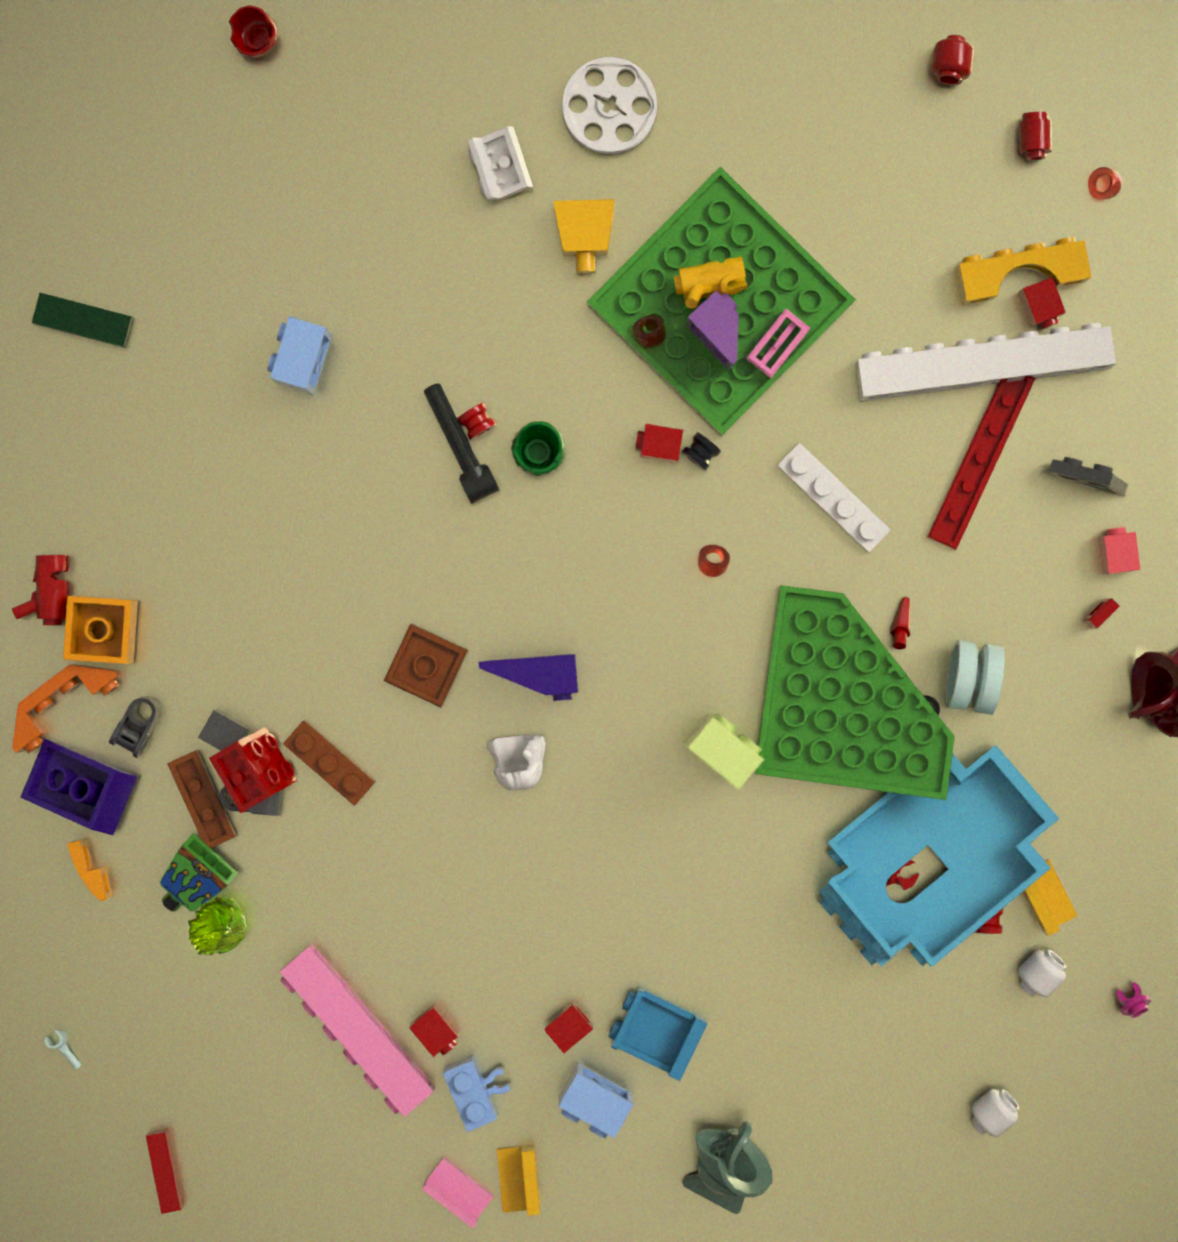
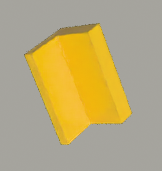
(1049, 902)
(519, 1179)

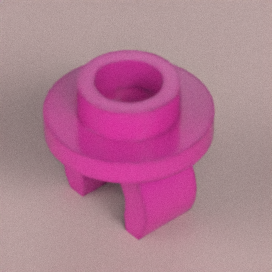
(1133, 1006)

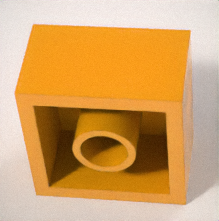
(100, 630)

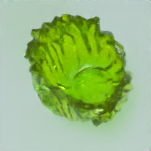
(218, 926)

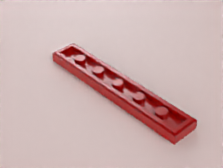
(979, 461)

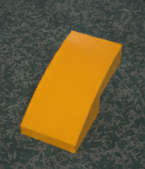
(94, 879)

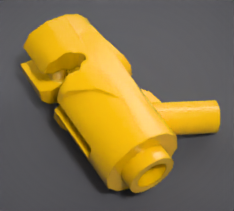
(705, 279)

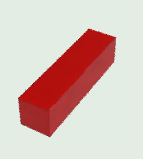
(164, 1171)

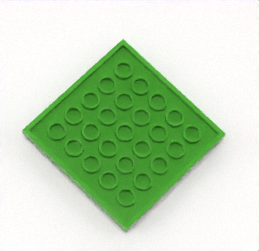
(780, 275)

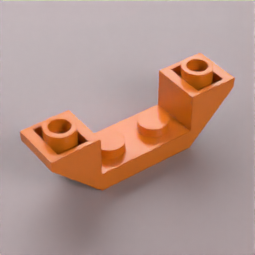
(28, 728)

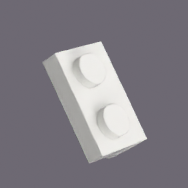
(499, 164)

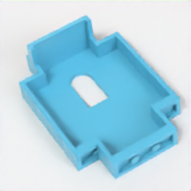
(977, 833)

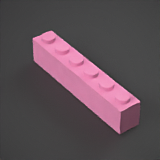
(357, 1030)

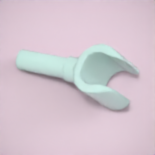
(63, 1048)

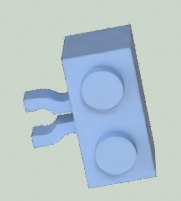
(471, 1092)

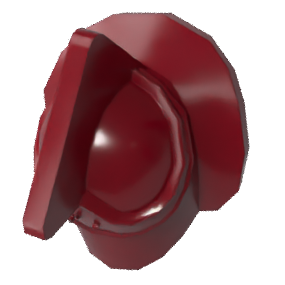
(1156, 690)

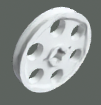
(608, 89)

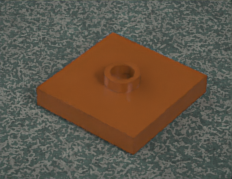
(425, 665)

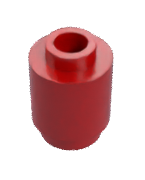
(1035, 135)

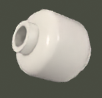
(1042, 973)
(994, 1112)

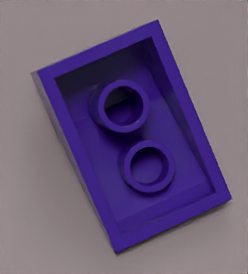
(544, 674)
(78, 787)

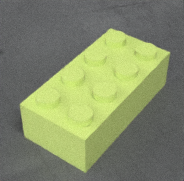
(718, 747)

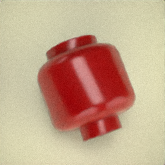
(952, 60)

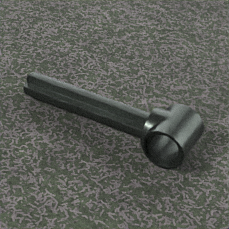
(476, 478)

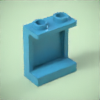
(657, 1032)

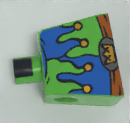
(195, 876)

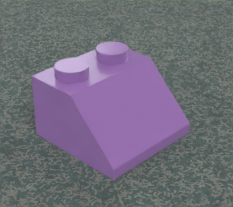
(717, 327)

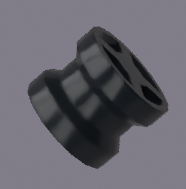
(701, 451)

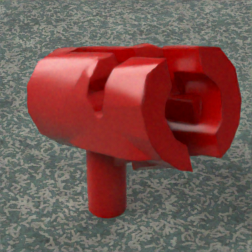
(50, 593)

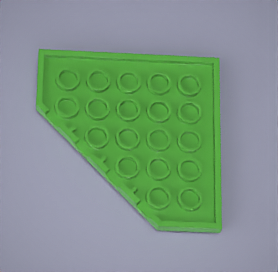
(845, 706)

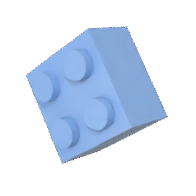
(299, 355)
(595, 1101)

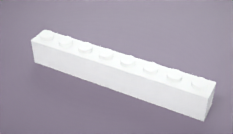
(985, 363)

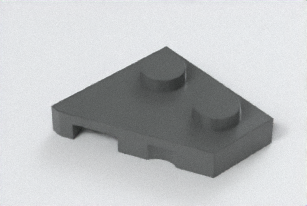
(1098, 476)

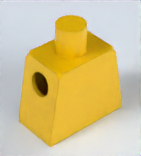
(584, 230)

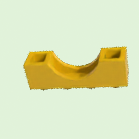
(981, 278)

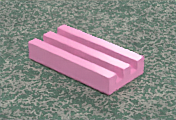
(761, 365)

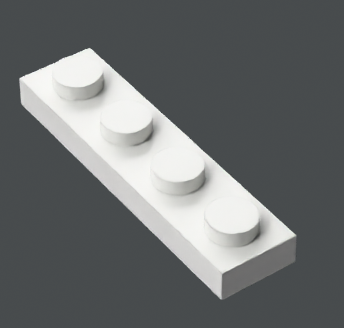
(833, 497)

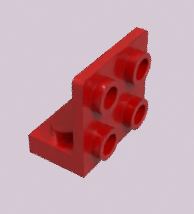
(253, 769)

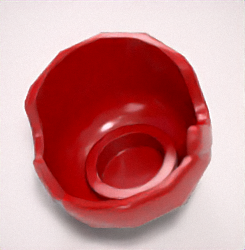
(253, 31)

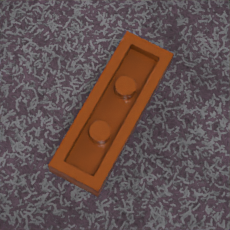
(329, 762)
(201, 799)

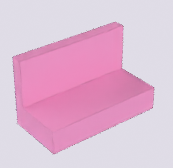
(457, 1192)

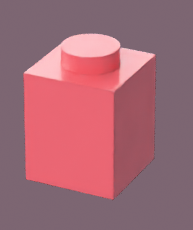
(1119, 551)

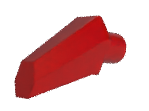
(902, 624)

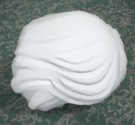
(518, 760)

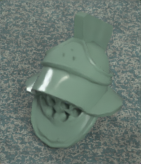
(729, 1167)

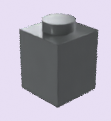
(223, 730)

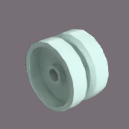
(975, 677)

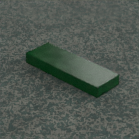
(82, 320)

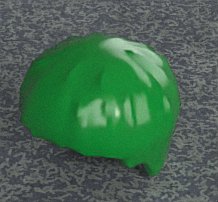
(538, 448)

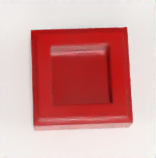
(1101, 613)

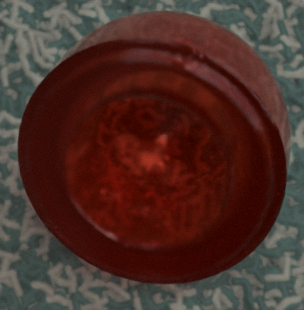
(1115, 183)
(651, 339)
(713, 569)

